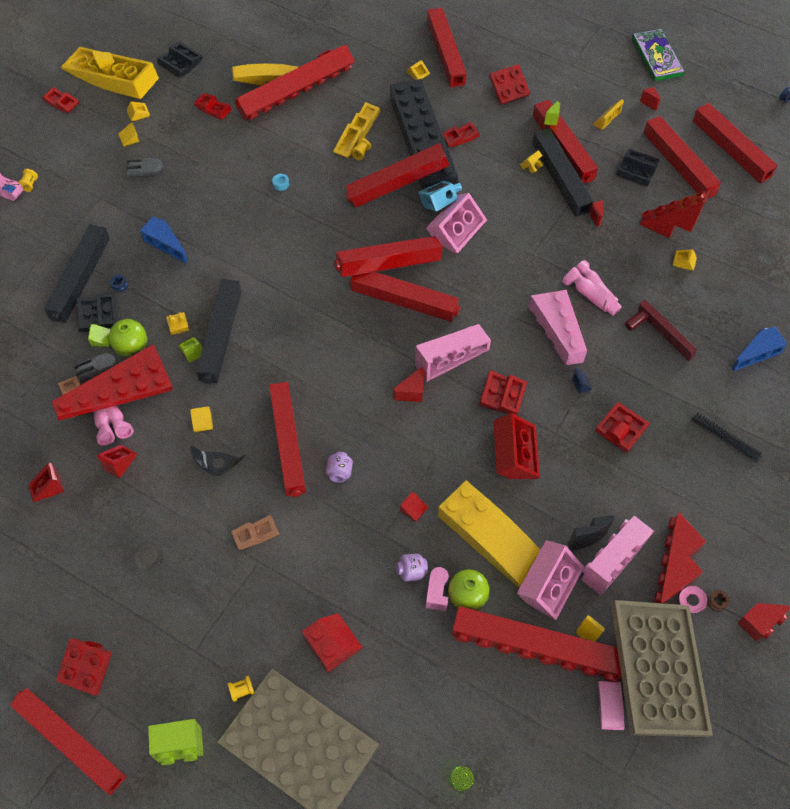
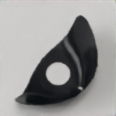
(205, 461)

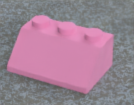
(457, 223)
(551, 579)

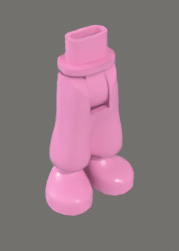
(592, 287)
(108, 416)

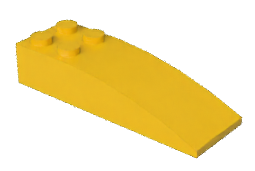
(124, 77)
(489, 532)

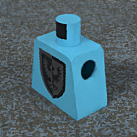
(439, 195)

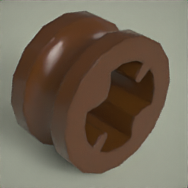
(718, 593)

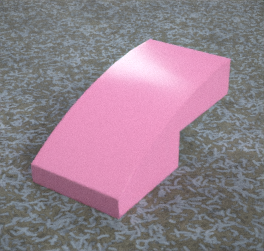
(611, 705)

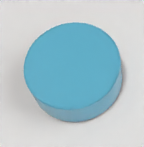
(280, 182)

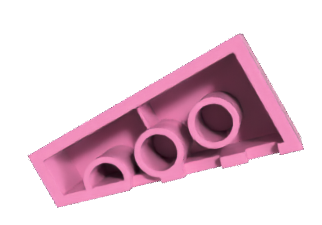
(560, 325)
(451, 351)
(616, 555)

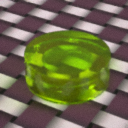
(462, 778)

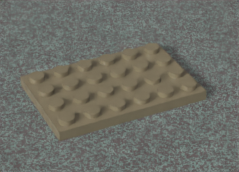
(660, 670)
(298, 744)

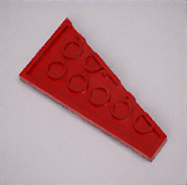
(125, 382)

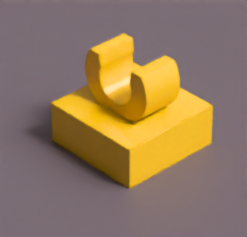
(531, 161)
(177, 323)

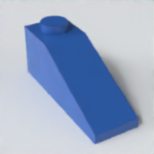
(160, 236)
(765, 345)

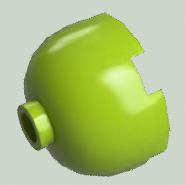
(127, 337)
(468, 589)

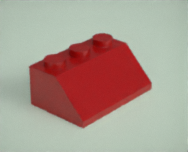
(516, 448)

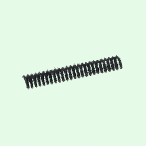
(731, 439)

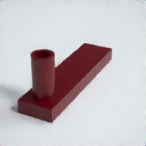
(668, 331)

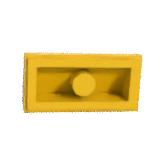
(612, 112)

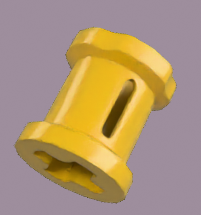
(362, 146)
(28, 180)
(241, 688)

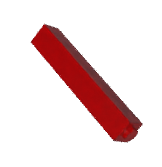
(446, 47)
(569, 143)
(734, 143)
(681, 156)
(397, 175)
(388, 256)
(406, 295)
(287, 439)
(68, 741)

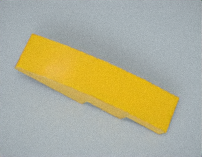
(259, 73)
(357, 129)

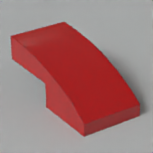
(60, 101)
(211, 106)
(462, 135)

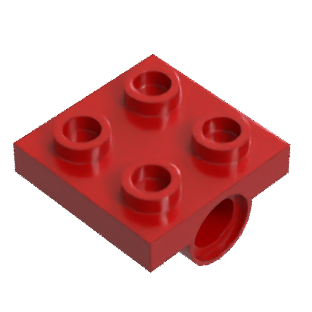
(509, 84)
(622, 427)
(84, 666)

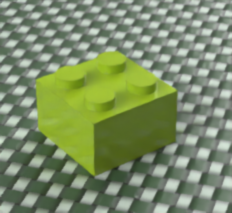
(175, 741)

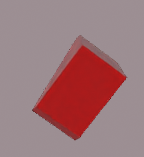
(411, 388)
(116, 460)
(46, 483)

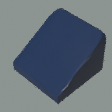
(581, 381)

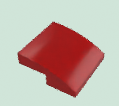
(502, 393)

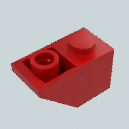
(762, 618)

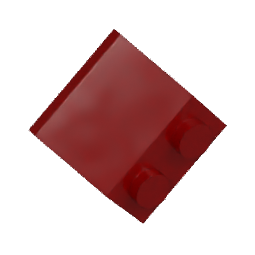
(331, 641)

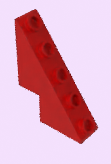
(678, 213)
(678, 566)

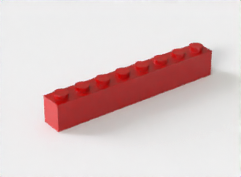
(294, 82)
(537, 643)

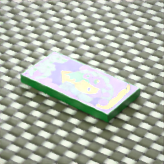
(658, 54)

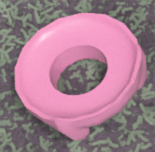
(699, 593)

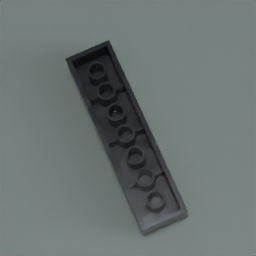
(420, 126)

